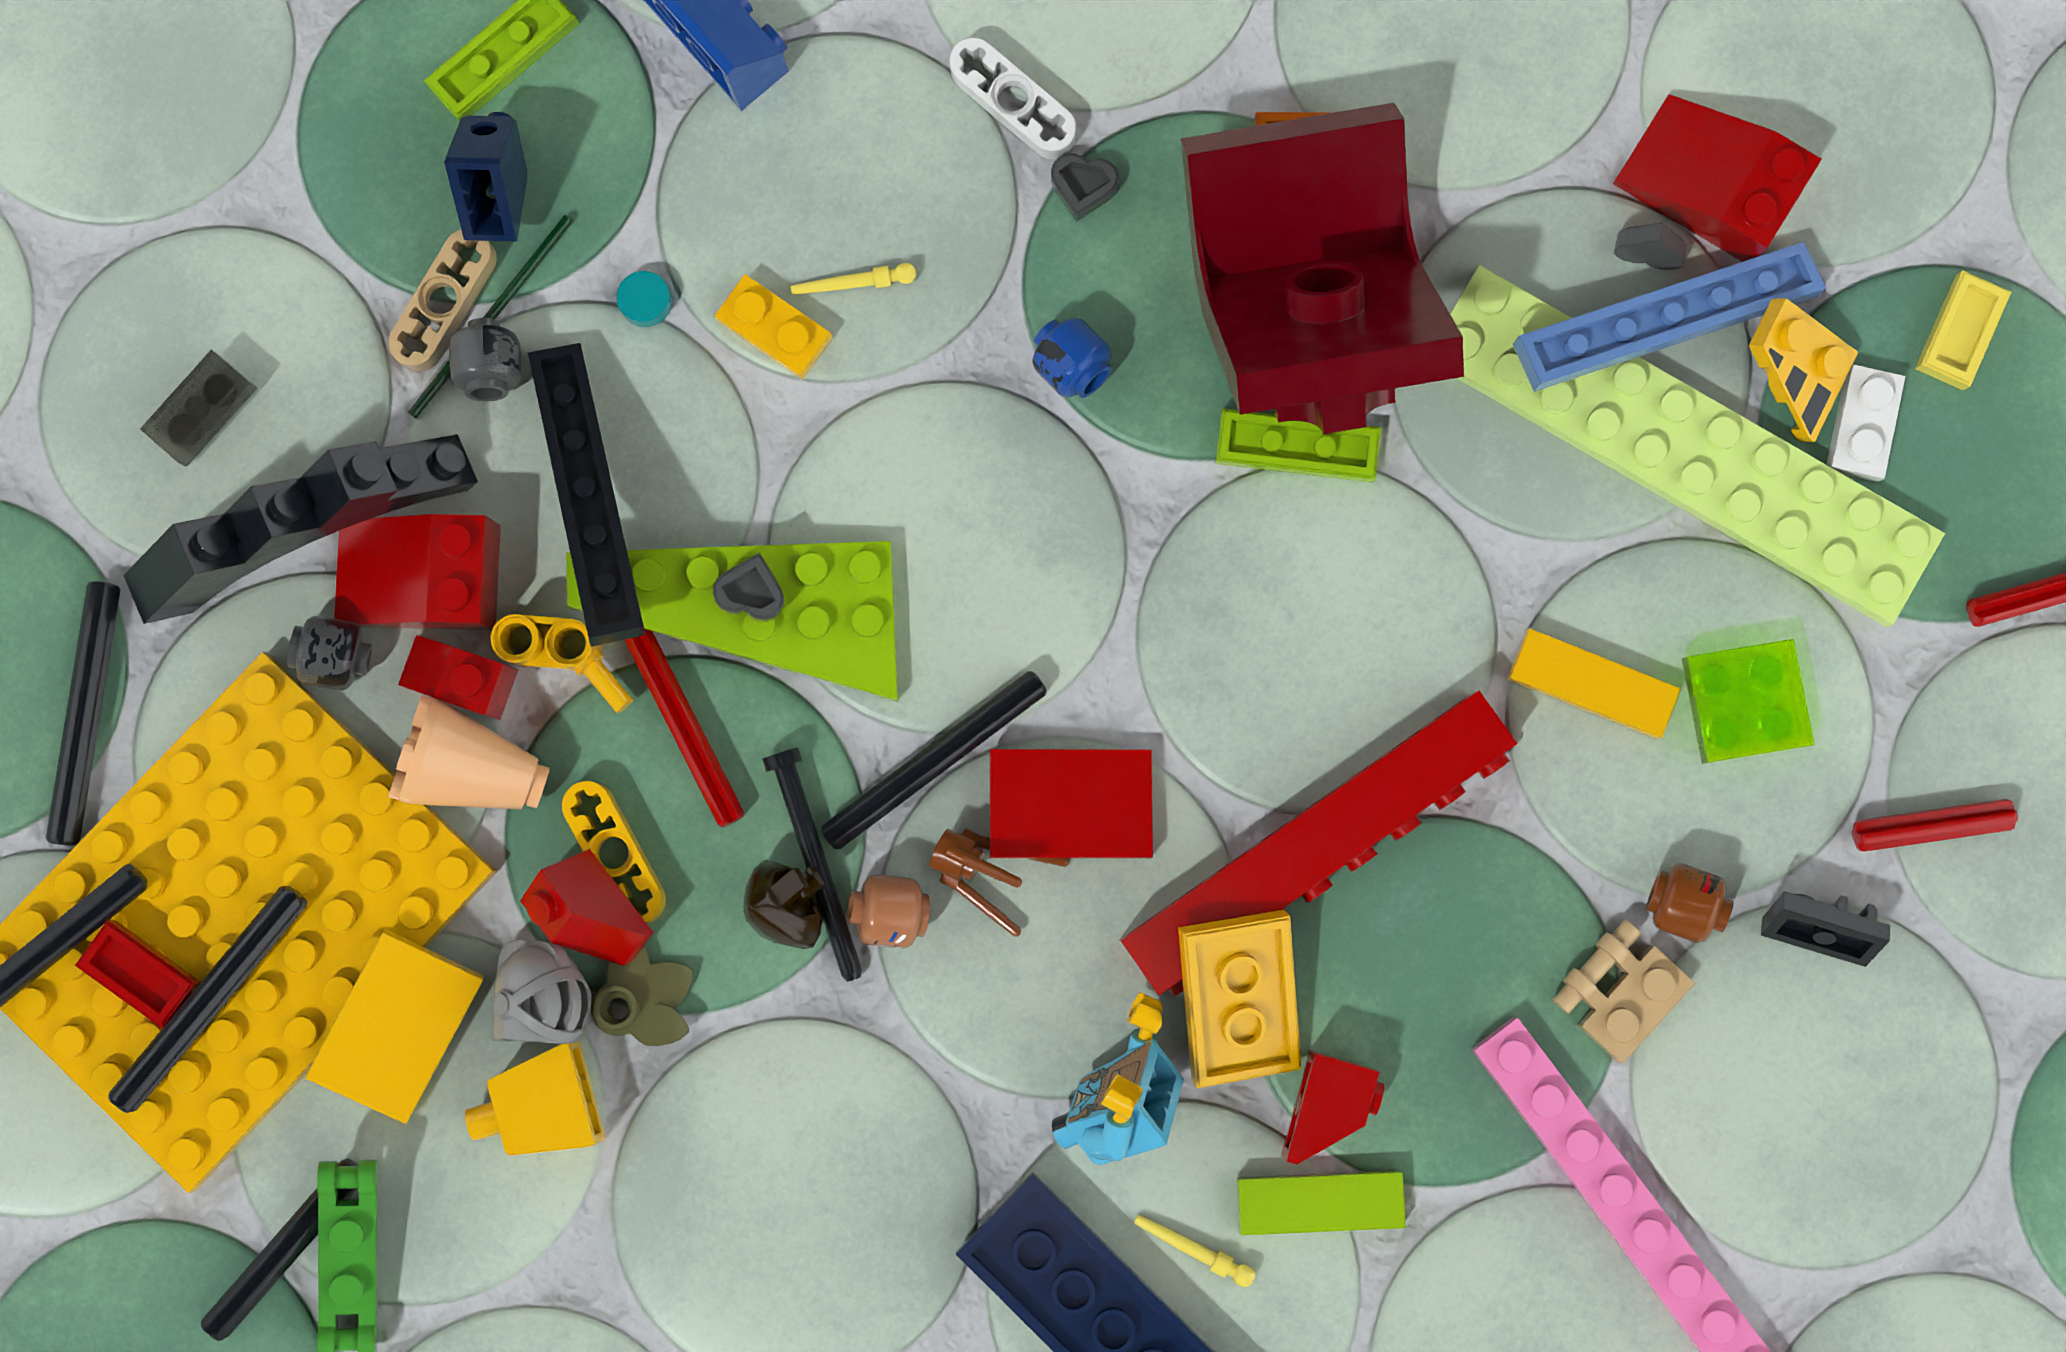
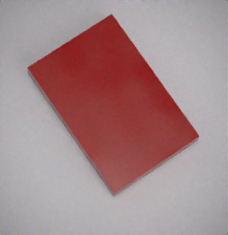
(1070, 804)

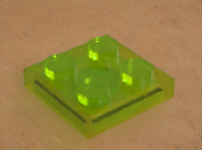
(1747, 701)

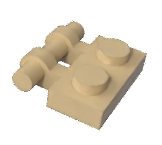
(1634, 1002)

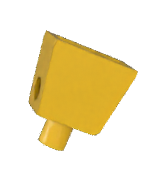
(540, 1105)

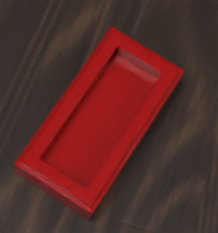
(137, 972)

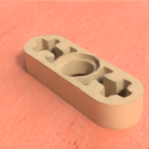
(435, 278)

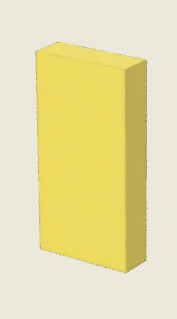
(1963, 330)

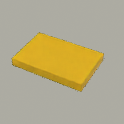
(1240, 998)
(394, 1026)

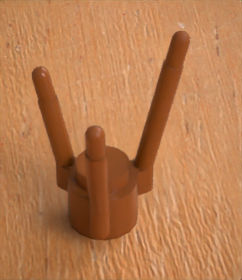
(960, 858)

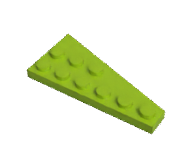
(832, 618)

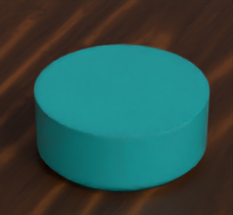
(644, 298)

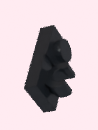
(1826, 927)

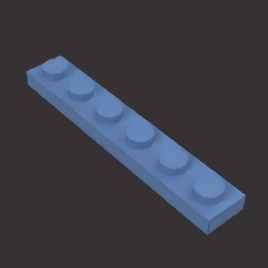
(1666, 316)

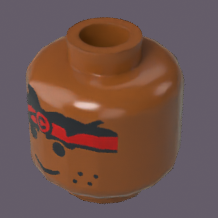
(1689, 903)

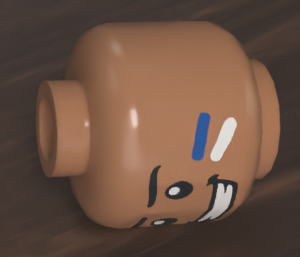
(889, 911)

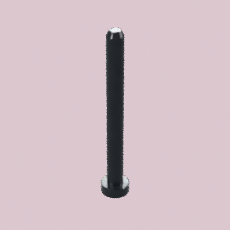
(813, 856)

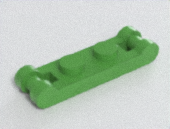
(347, 1256)

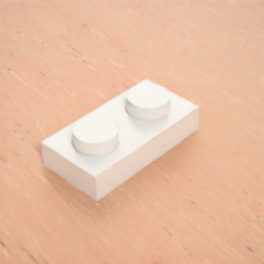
(1865, 423)

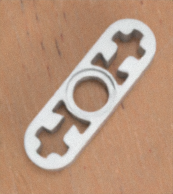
(975, 84)

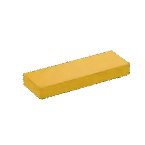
(1593, 683)

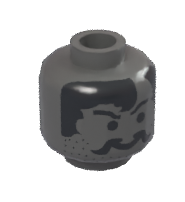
(485, 360)
(328, 653)

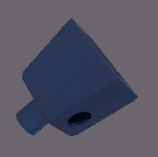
(481, 155)

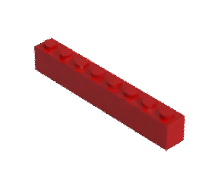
(1332, 833)

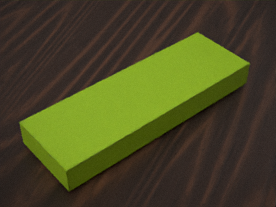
(500, 54)
(1296, 447)
(1321, 1202)

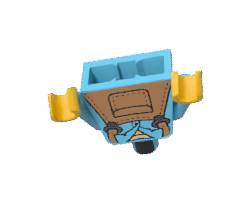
(1127, 1102)

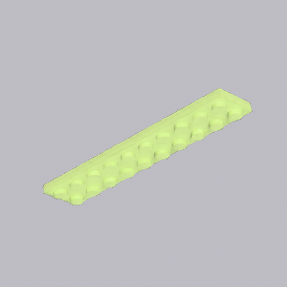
(1703, 458)

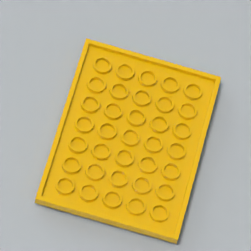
(237, 807)

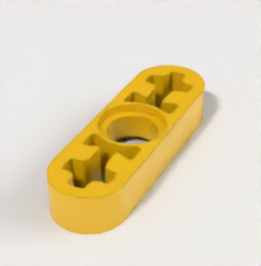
(606, 811)

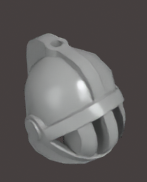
(539, 994)

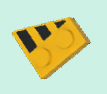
(1802, 364)

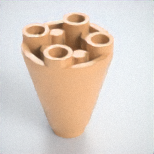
(463, 764)

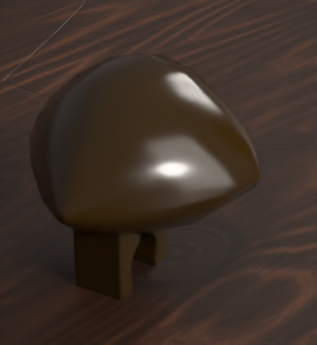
(782, 904)

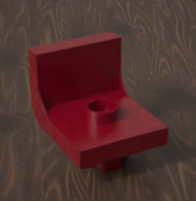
(1315, 267)

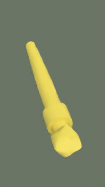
(880, 277)
(1219, 1262)

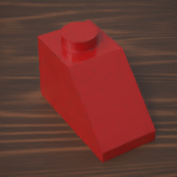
(458, 677)
(586, 910)
(1330, 1104)

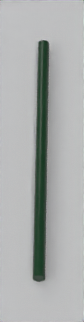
(497, 308)

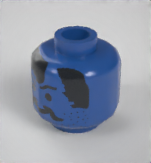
(1071, 357)

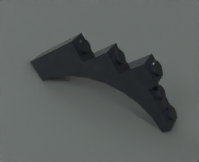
(276, 518)

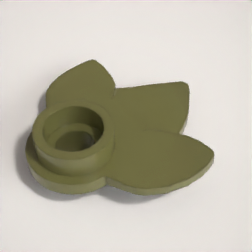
(652, 997)

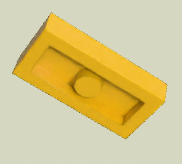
(773, 326)

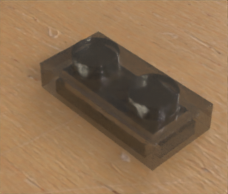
(198, 408)

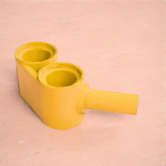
(547, 652)

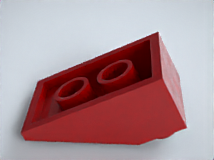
(1717, 175)
(419, 572)

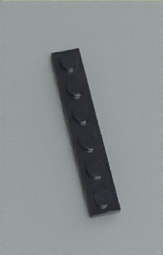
(586, 495)

